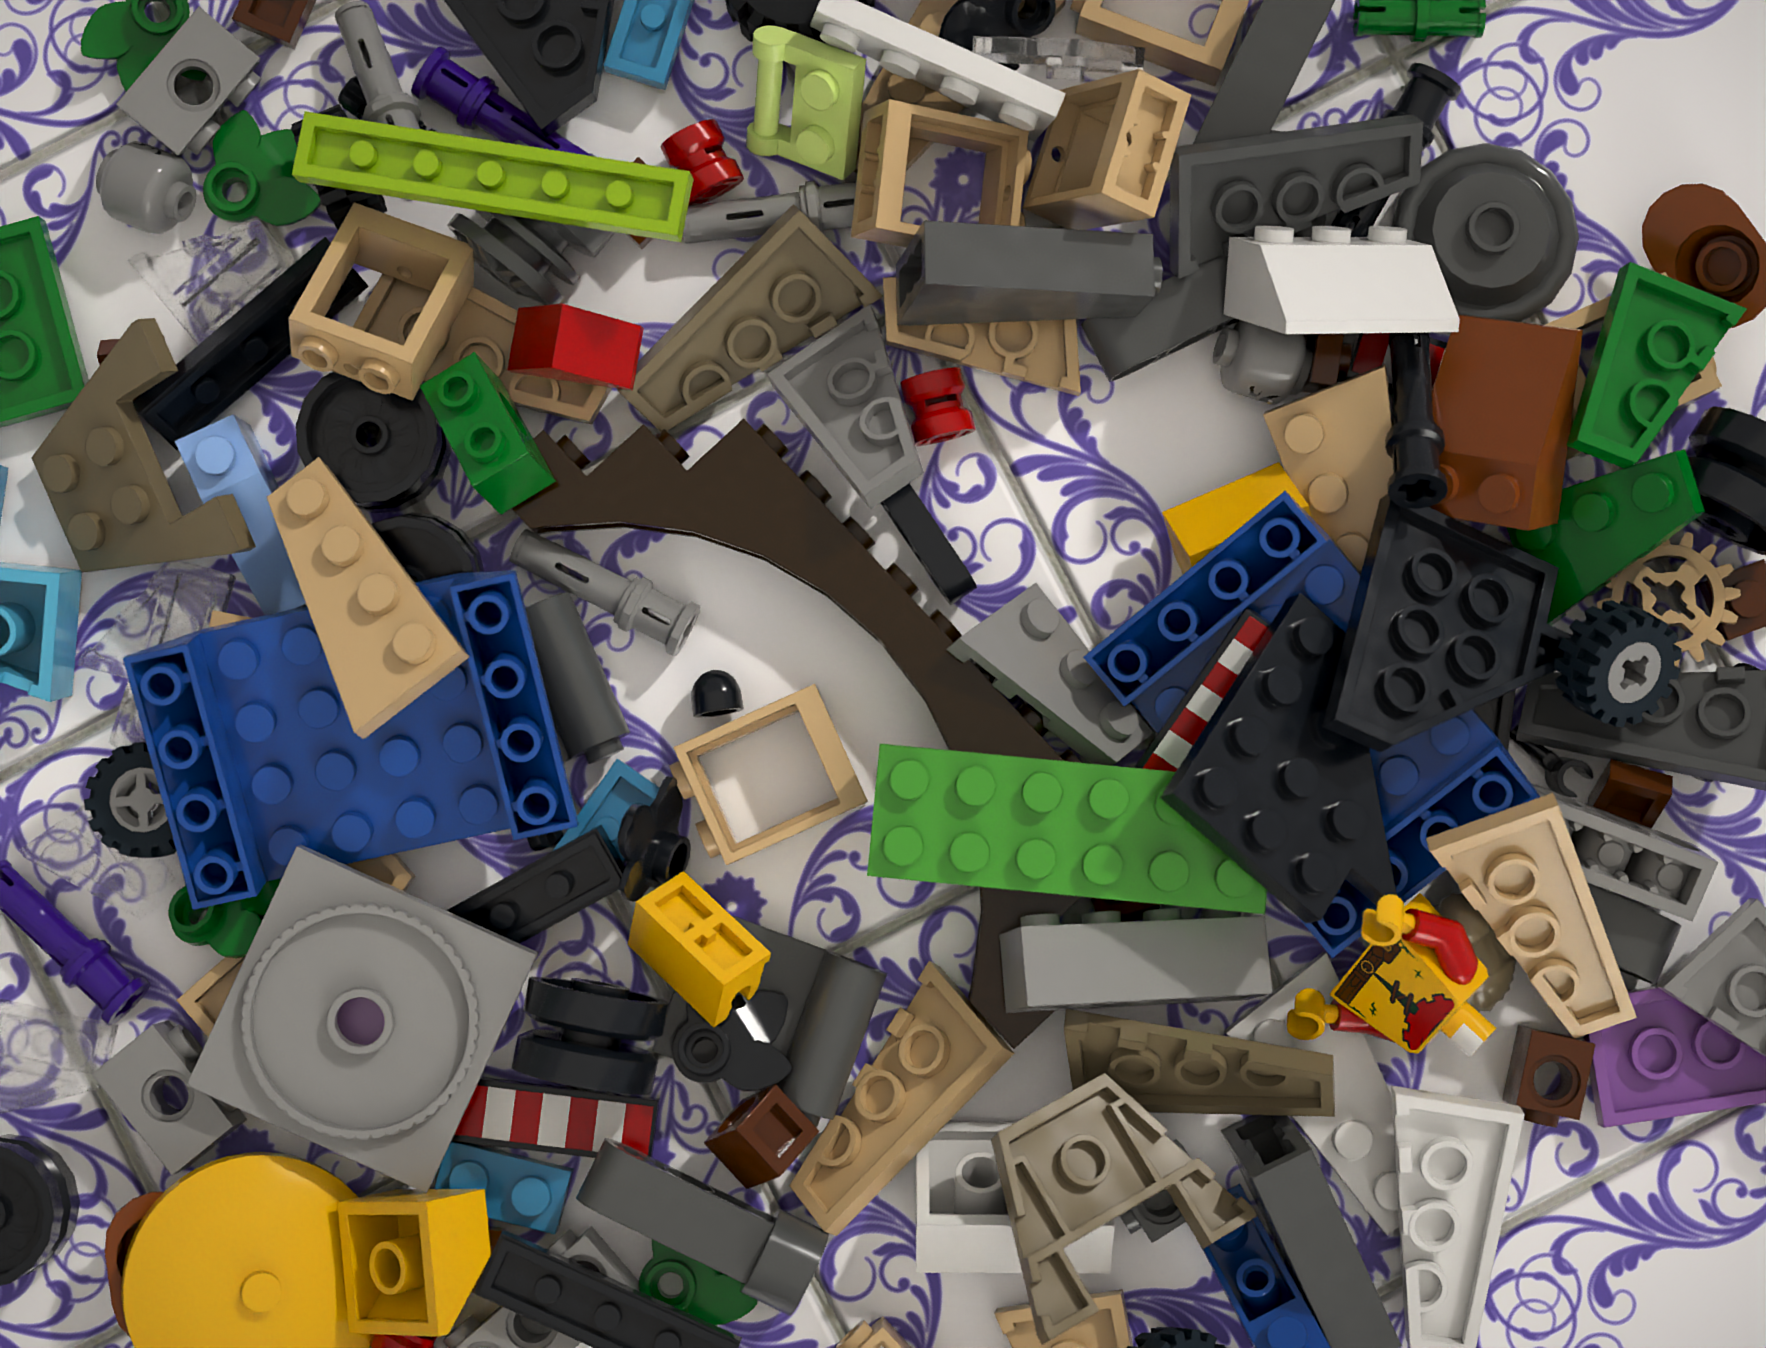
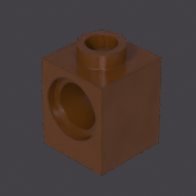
(1574, 1061)
(761, 1137)

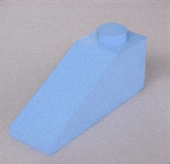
(230, 461)

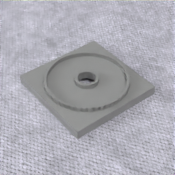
(442, 1003)

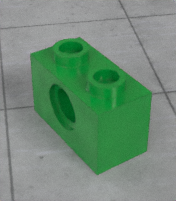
(487, 433)

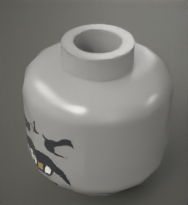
(146, 187)
(1262, 362)

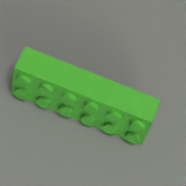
(1045, 830)

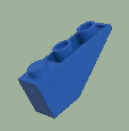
(1262, 1288)

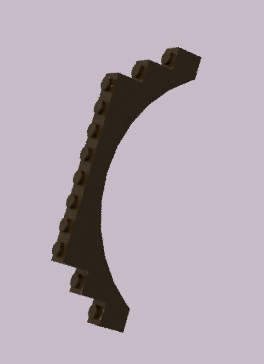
(758, 506)

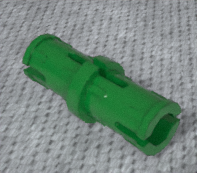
(1419, 18)

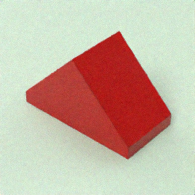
(575, 346)

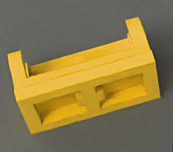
(697, 947)

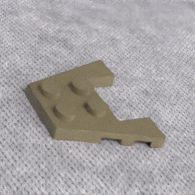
(110, 480)
(1083, 1167)

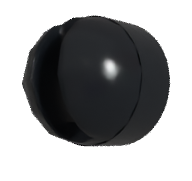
(716, 695)

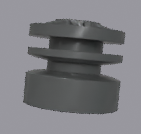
(524, 249)

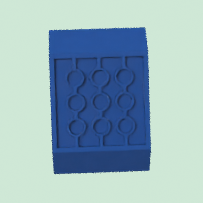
(266, 760)
(1421, 784)

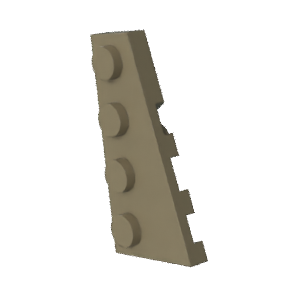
(763, 306)
(1197, 1070)

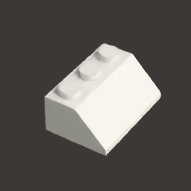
(1337, 282)
(965, 1213)

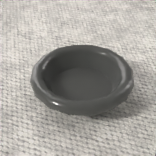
(1495, 227)

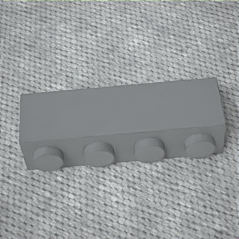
(1134, 962)

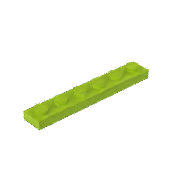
(493, 176)

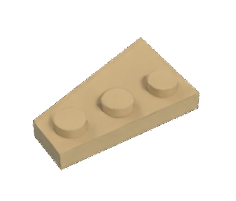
(1021, 350)

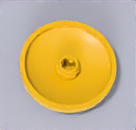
(241, 1259)

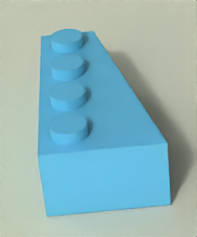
(39, 628)

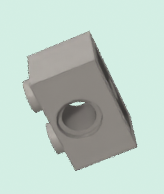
(199, 46)
(136, 1083)

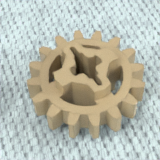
(1686, 577)

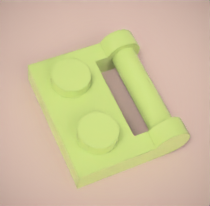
(824, 102)

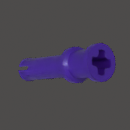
(479, 104)
(82, 960)

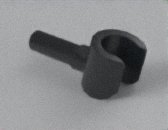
(1554, 765)

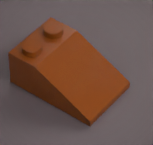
(1505, 420)

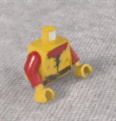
(1404, 983)

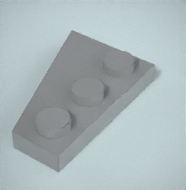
(853, 406)
(1042, 661)

